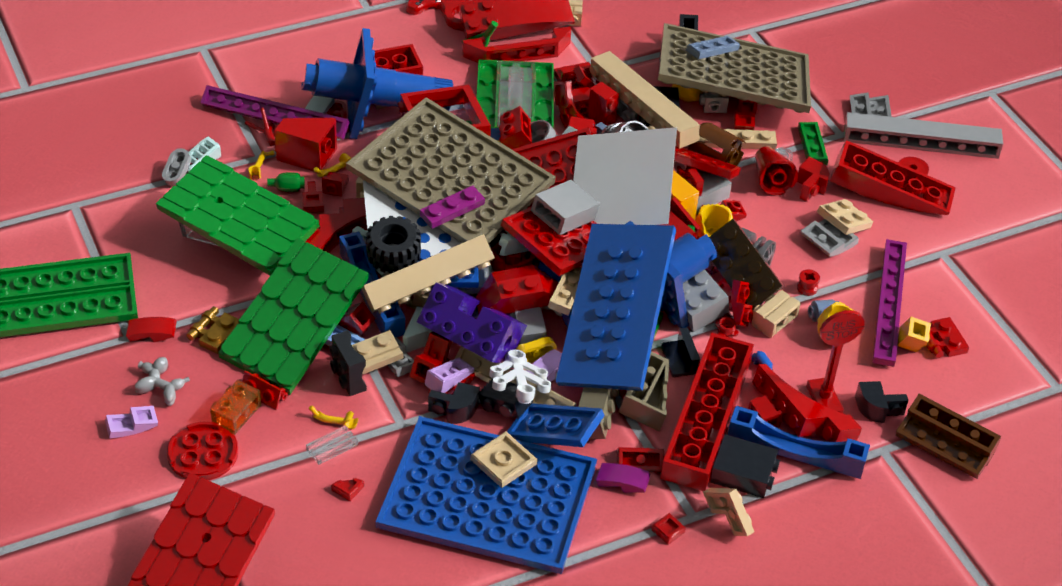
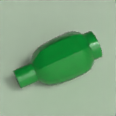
(287, 182)

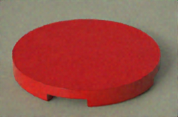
(202, 450)

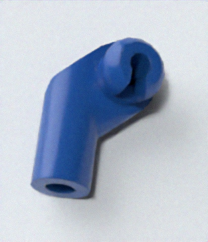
(761, 358)

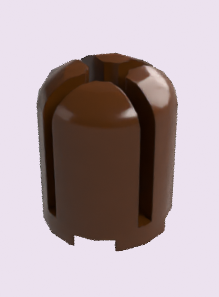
(728, 142)

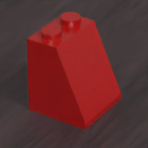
(305, 141)

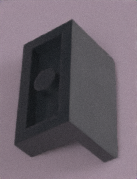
(681, 354)

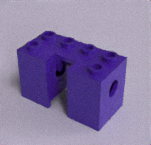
(488, 335)

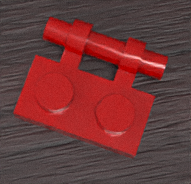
(948, 339)

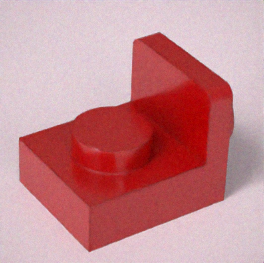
(334, 183)

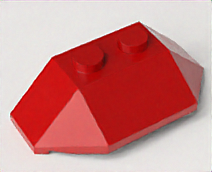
(516, 289)

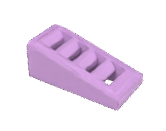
(447, 376)

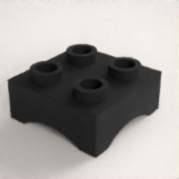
(347, 363)

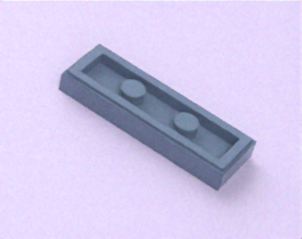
(712, 47)

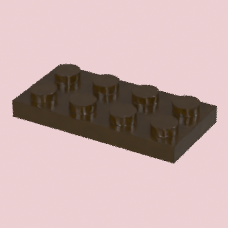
(741, 261)

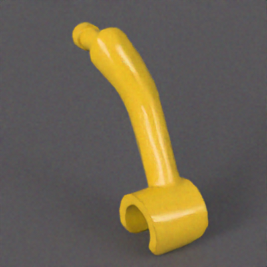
(344, 158)
(255, 169)
(348, 421)

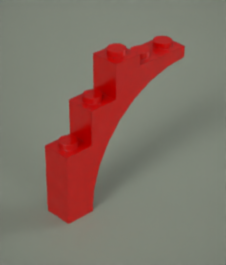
(339, 224)

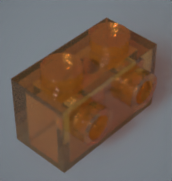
(236, 406)

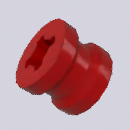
(808, 282)

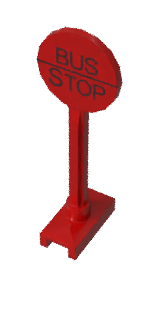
(835, 331)

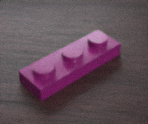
(452, 207)

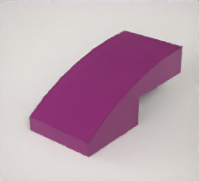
(628, 477)

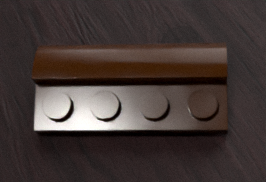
(948, 436)

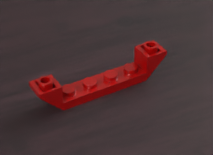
(523, 51)

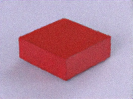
(668, 528)

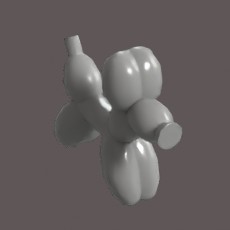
(153, 380)

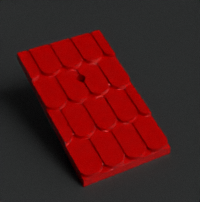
(204, 538)

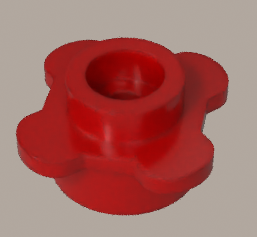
(727, 327)

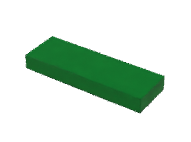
(812, 141)

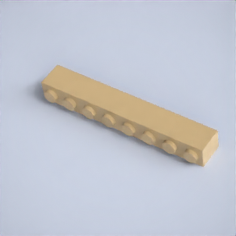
(644, 98)

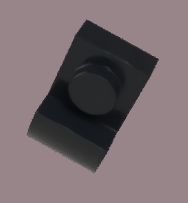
(877, 405)
(457, 407)

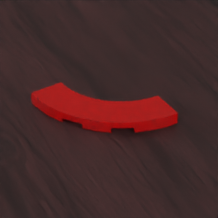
(565, 102)

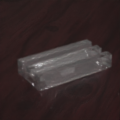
(329, 443)

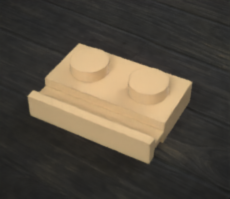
(379, 351)

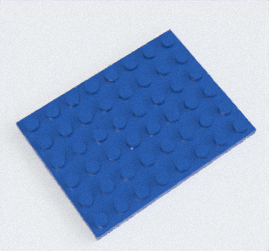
(456, 504)

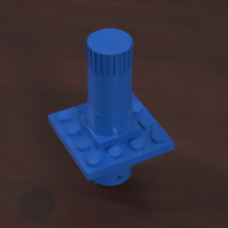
(364, 83)
(687, 259)

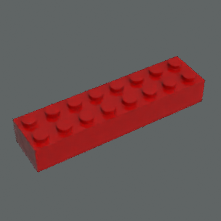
(707, 412)

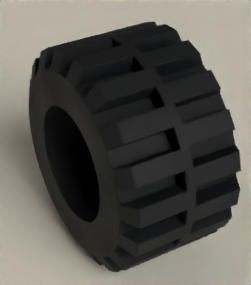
(393, 231)

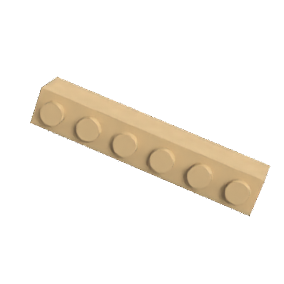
(424, 274)

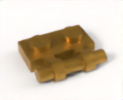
(218, 332)

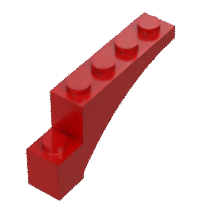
(802, 413)

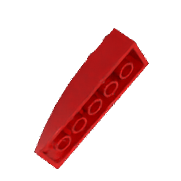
(513, 16)
(890, 181)

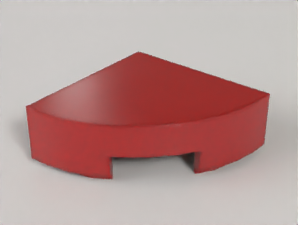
(348, 489)

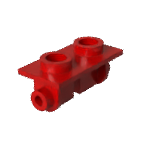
(269, 393)

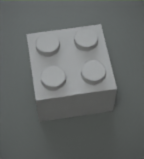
(704, 300)

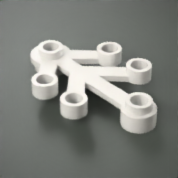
(517, 360)

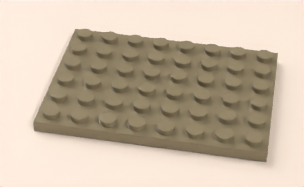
(751, 73)
(439, 154)

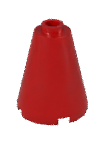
(775, 171)

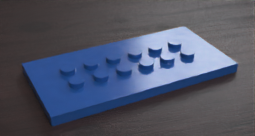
(616, 306)

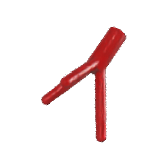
(267, 130)

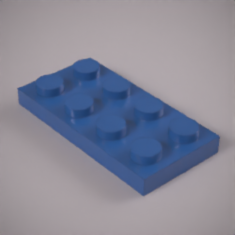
(556, 424)

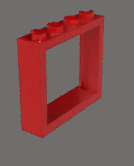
(448, 97)

